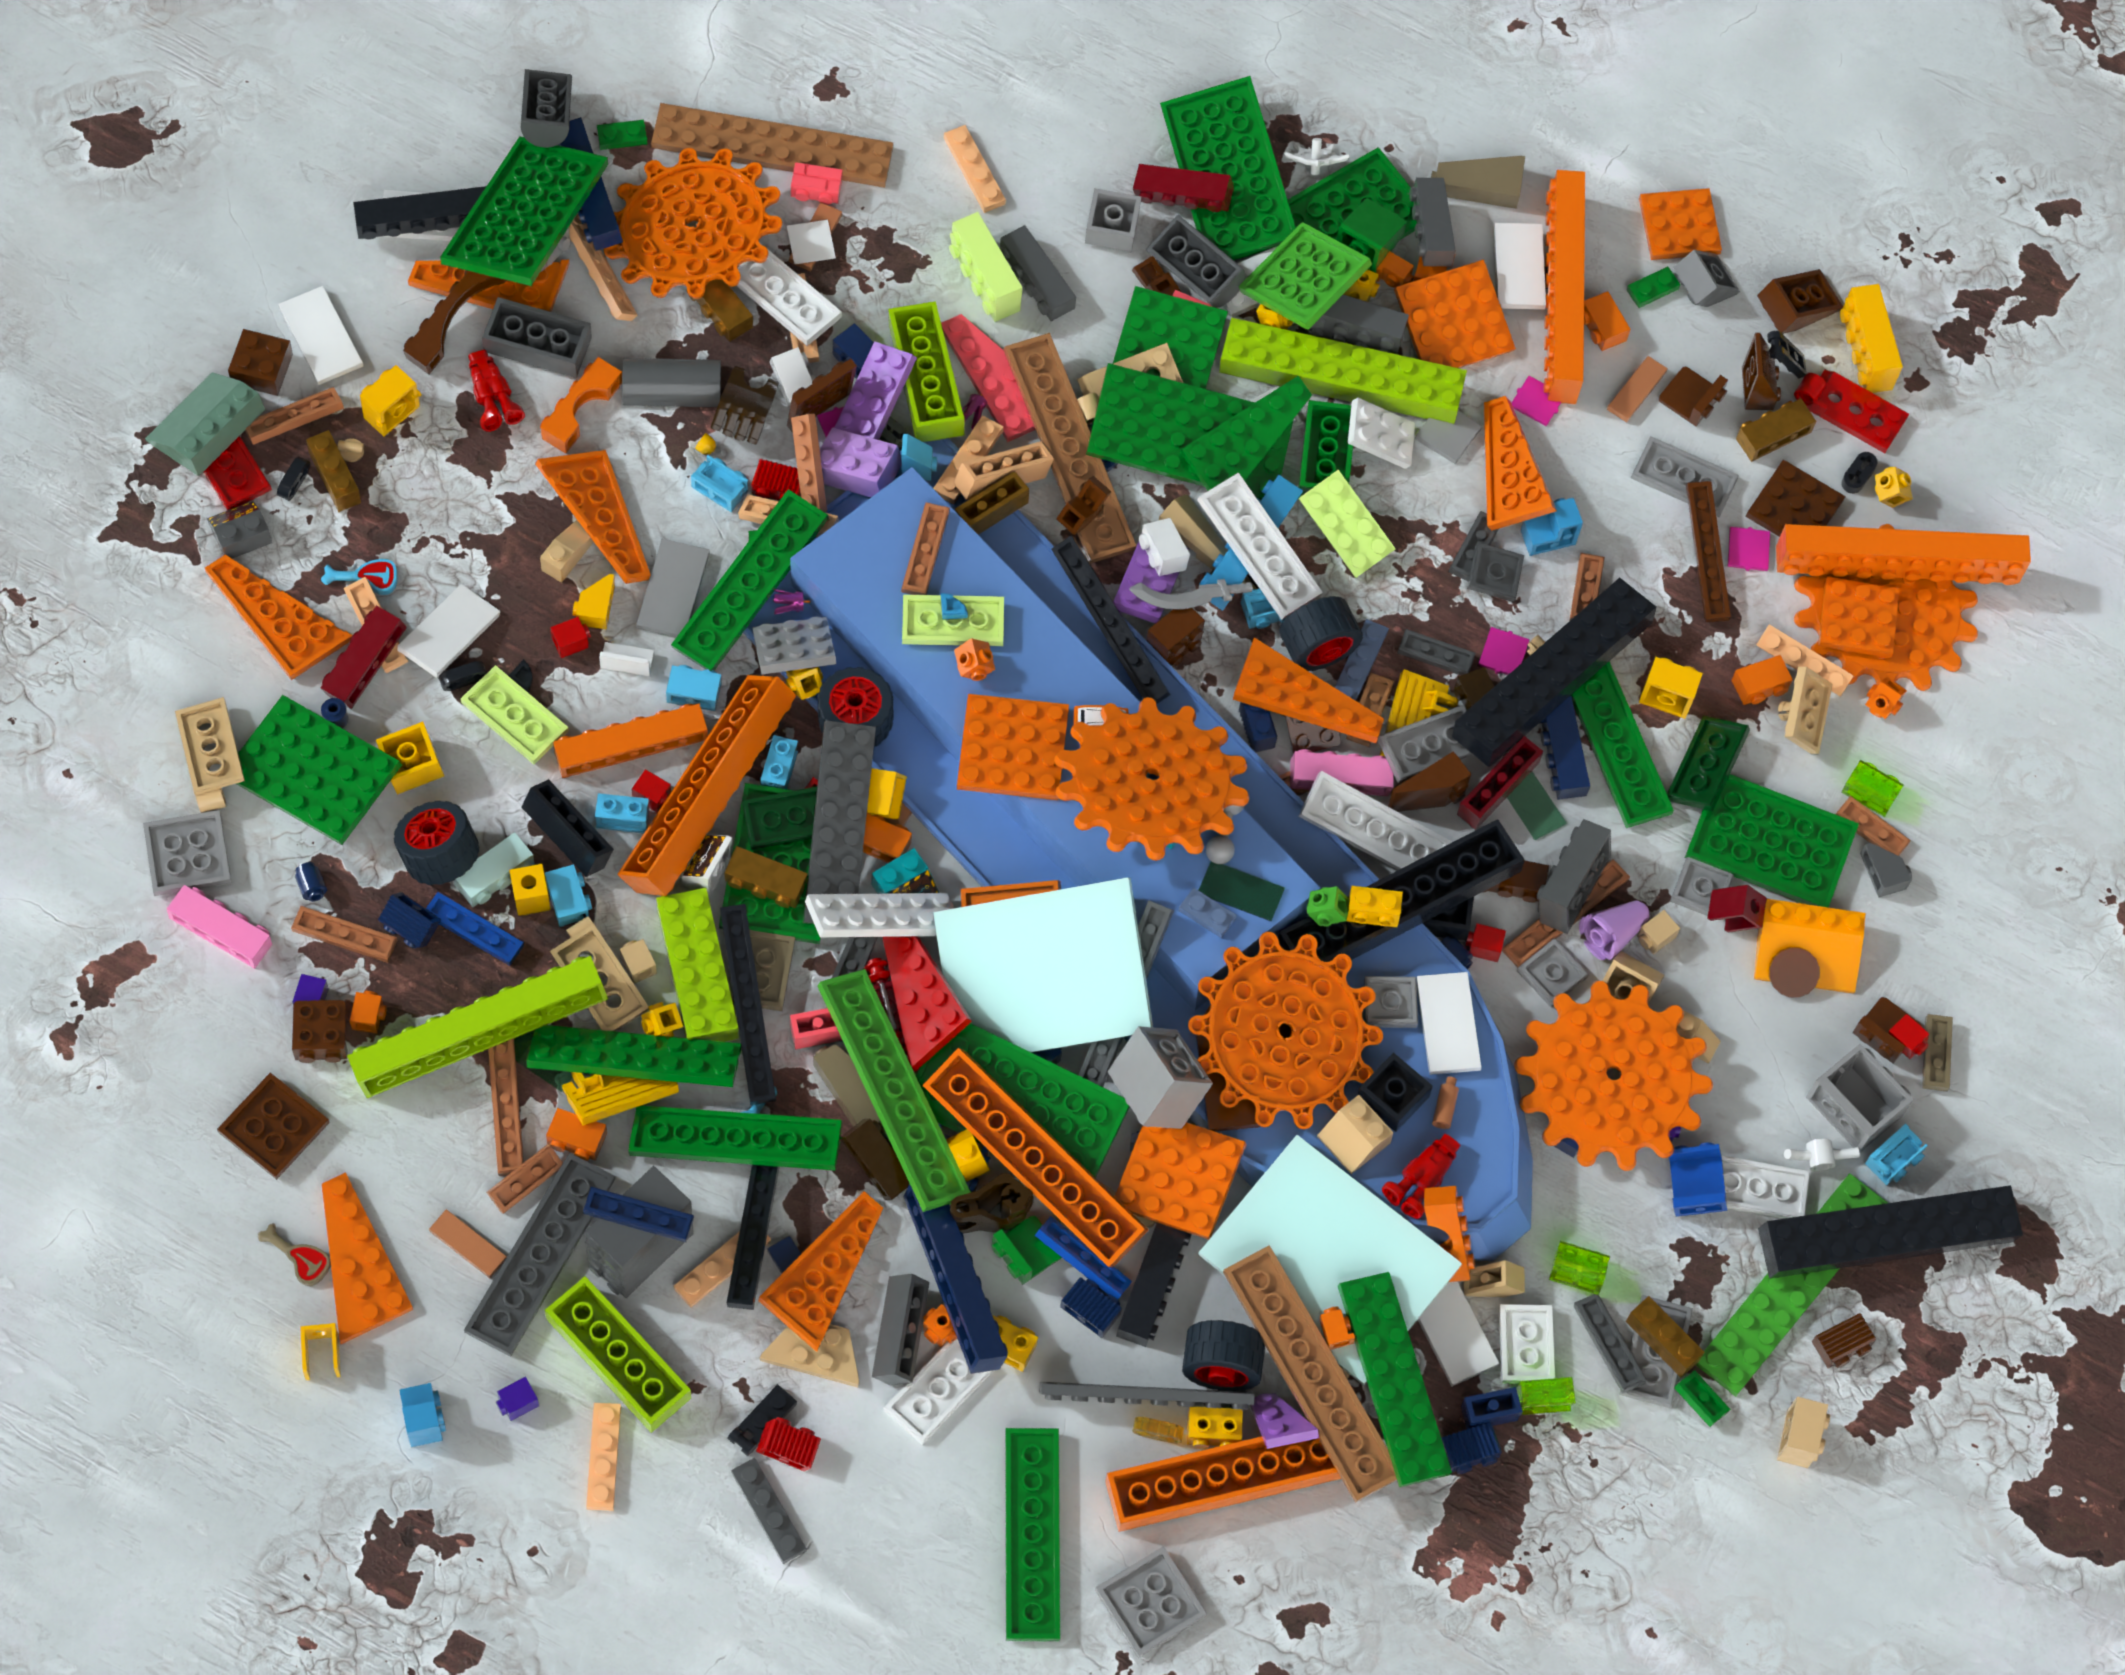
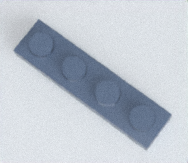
(1361, 660)

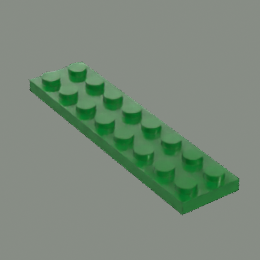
(749, 581)
(1620, 749)
(634, 1055)
(735, 1137)
(1394, 1379)
(1032, 1534)

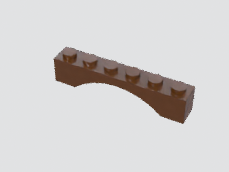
(427, 346)

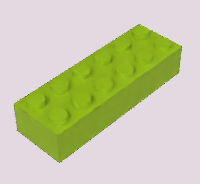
(931, 383)
(697, 966)
(618, 1354)

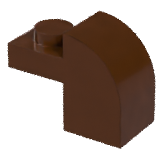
(1085, 506)

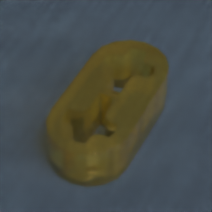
(1158, 1430)

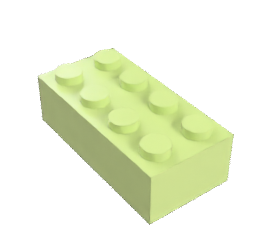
(985, 267)

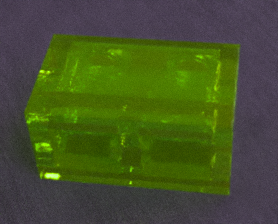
(1872, 788)
(1579, 1267)
(1546, 1395)

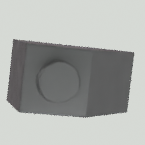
(1886, 870)

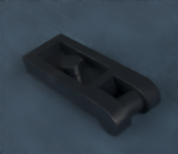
(1786, 353)
(775, 1404)

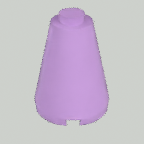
(1613, 928)

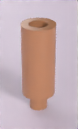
(1446, 1104)

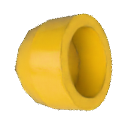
(706, 445)

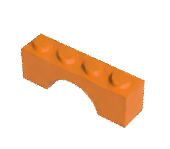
(598, 382)
(1444, 1211)

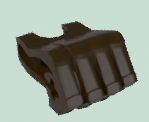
(743, 408)
(1014, 1205)

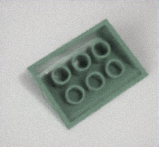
(207, 422)

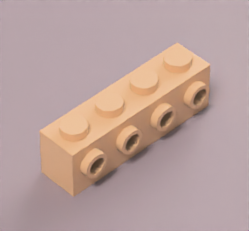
(1029, 462)

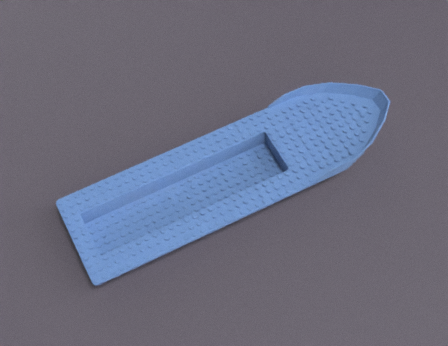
(1062, 657)

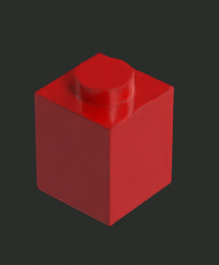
(570, 637)
(653, 788)
(1486, 942)
(1910, 1035)

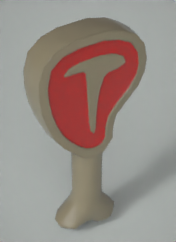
(309, 1261)

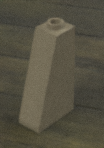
(1484, 180)
(844, 1083)

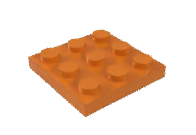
(1679, 223)
(1859, 617)

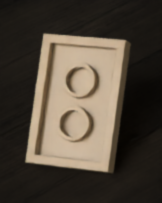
(1807, 710)

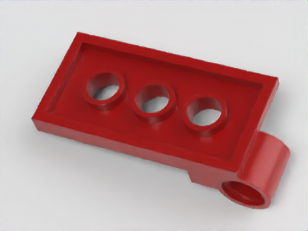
(1815, 392)

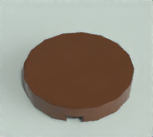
(1794, 972)

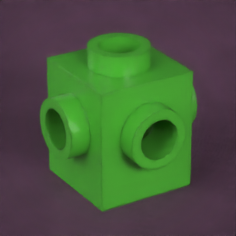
(1328, 906)

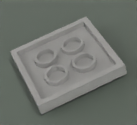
(794, 645)
(186, 852)
(1150, 1602)

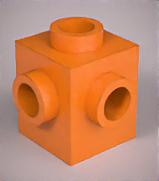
(974, 659)
(1885, 698)
(938, 1333)

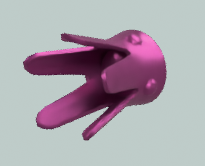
(975, 404)
(794, 599)

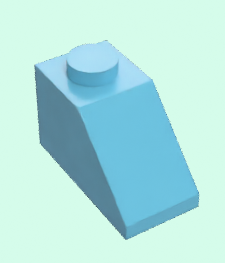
(919, 456)

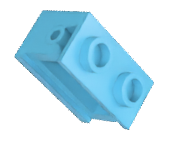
(720, 483)
(1258, 610)
(693, 687)
(779, 763)
(622, 813)
(567, 895)
(1896, 1155)

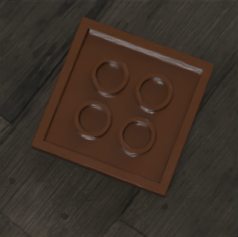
(823, 392)
(1794, 499)
(273, 1126)

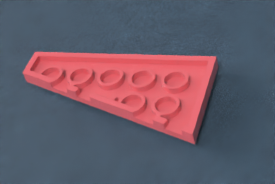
(990, 375)

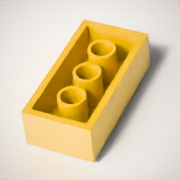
(1871, 338)

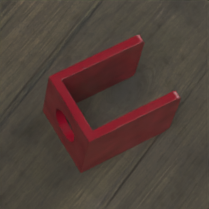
(1739, 905)

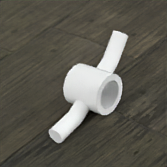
(1821, 1154)

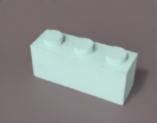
(492, 869)

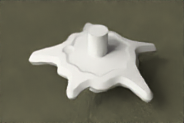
(1316, 156)

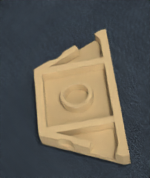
(832, 1360)

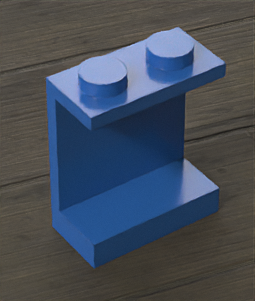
(1697, 1180)

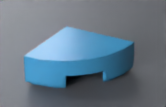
(952, 607)

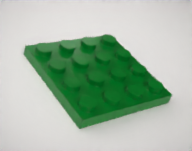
(1186, 326)

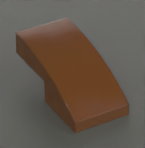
(1154, 278)

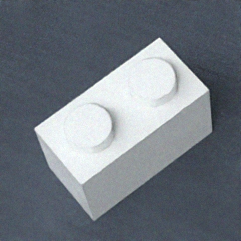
(791, 372)
(1164, 547)

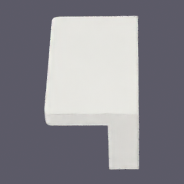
(626, 659)

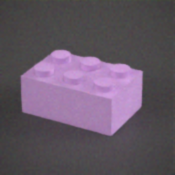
(858, 462)

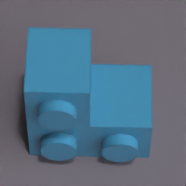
(1553, 529)
(421, 1416)

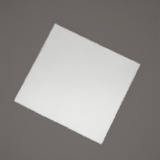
(811, 242)

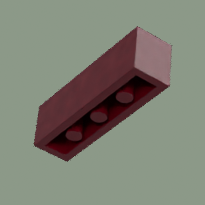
(1183, 187)
(363, 656)
(1500, 782)

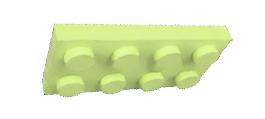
(1346, 523)
(925, 625)
(514, 714)

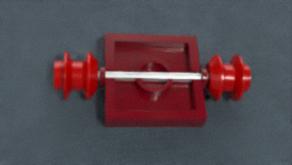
(885, 994)

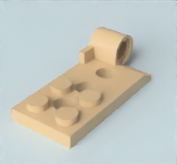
(1155, 358)
(205, 783)
(587, 939)

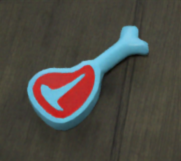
(379, 572)

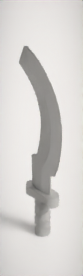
(1190, 599)

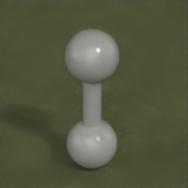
(1221, 848)

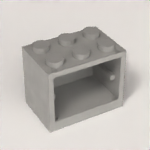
(1159, 1077)
(1860, 1097)

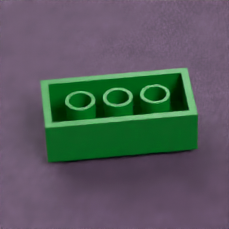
(1325, 443)

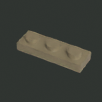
(1938, 1053)

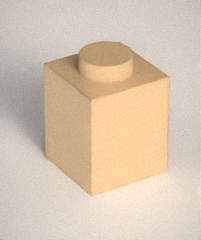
(1658, 932)
(637, 960)

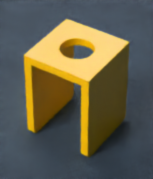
(886, 793)
(534, 899)
(309, 1333)

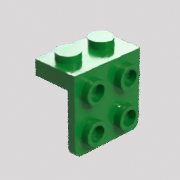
(1023, 1251)

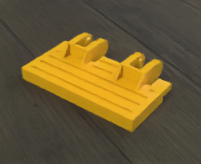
(1416, 700)
(609, 1095)

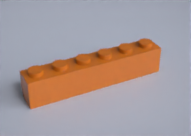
(630, 740)

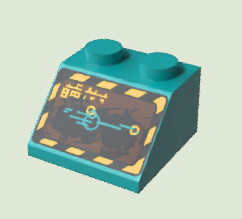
(904, 875)

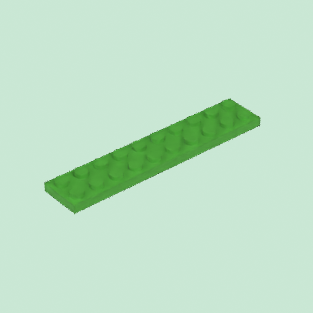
(893, 1089)
(1774, 1307)

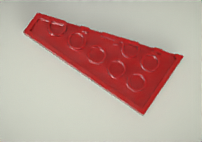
(925, 1001)

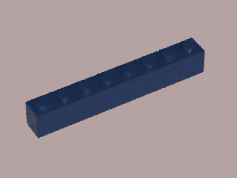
(958, 1286)

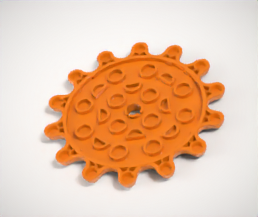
(709, 192)
(1924, 634)
(1118, 796)
(1323, 1022)
(1606, 1112)

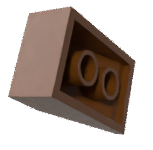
(1799, 300)
(1760, 377)
(1433, 787)

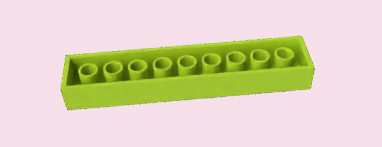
(1342, 370)
(477, 1026)

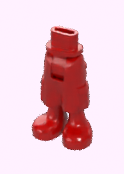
(492, 386)
(1425, 1172)

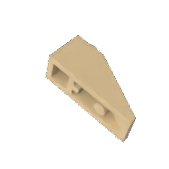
(565, 551)

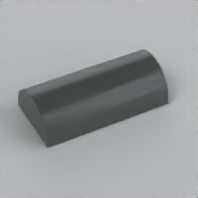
(546, 107)
(1197, 262)
(671, 382)

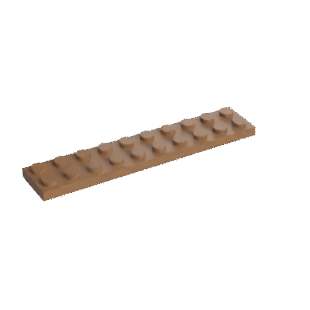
(771, 143)
(1066, 437)
(1312, 1373)

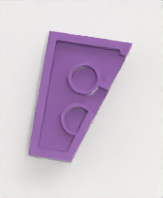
(1280, 1422)

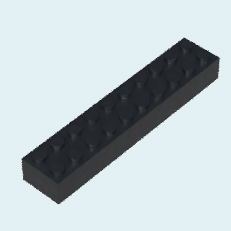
(1553, 672)
(1427, 888)
(1890, 1231)

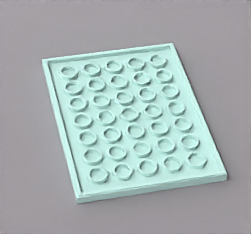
(1049, 965)
(1330, 1233)

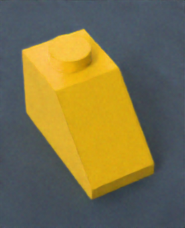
(596, 603)
(967, 1155)

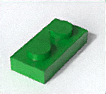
(622, 134)
(1653, 287)
(1702, 1398)

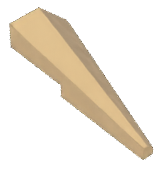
(1196, 531)

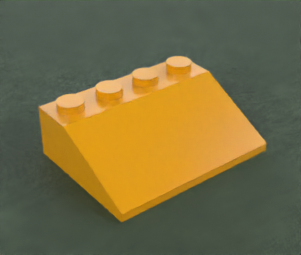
(1827, 933)

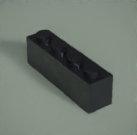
(567, 828)

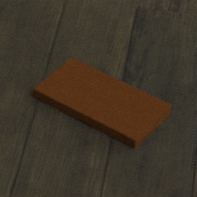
(1218, 1116)

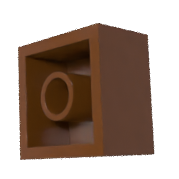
(261, 361)
(1177, 634)

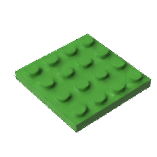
(1305, 275)

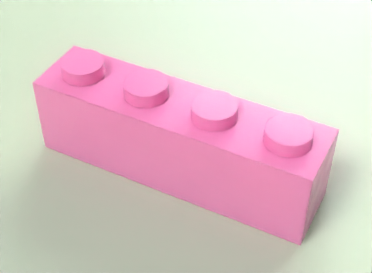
(1364, 774)
(220, 926)

